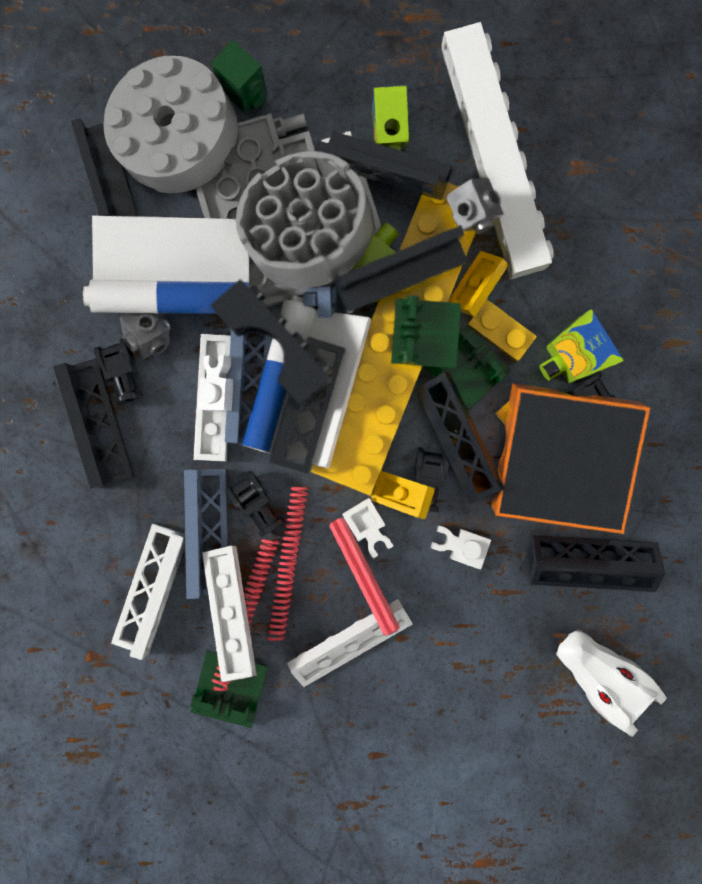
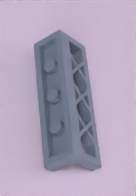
(237, 372)
(194, 526)

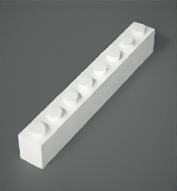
(495, 148)

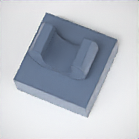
(324, 297)

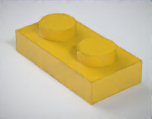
(478, 282)
(502, 331)
(403, 494)

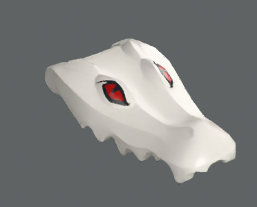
(611, 681)

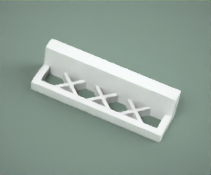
(157, 596)

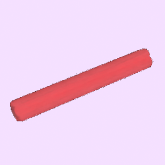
(364, 577)

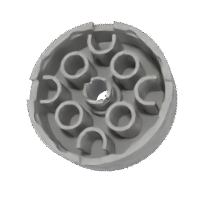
(170, 124)
(305, 220)

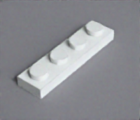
(211, 425)
(229, 614)
(344, 646)

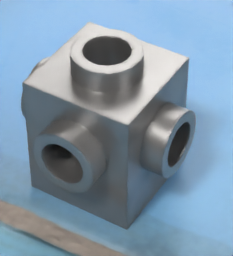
(475, 205)
(145, 333)

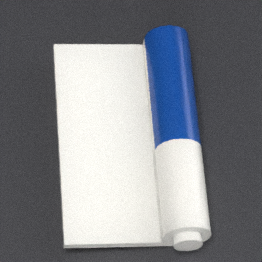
(163, 264)
(271, 398)

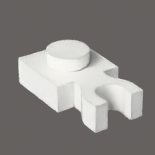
(216, 389)
(365, 522)
(465, 547)

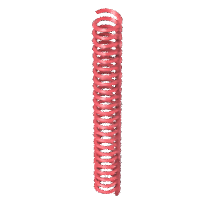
(290, 558)
(254, 591)

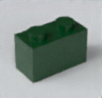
(240, 77)

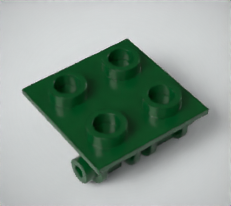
(425, 333)
(476, 368)
(234, 705)

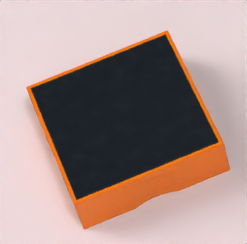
(570, 458)

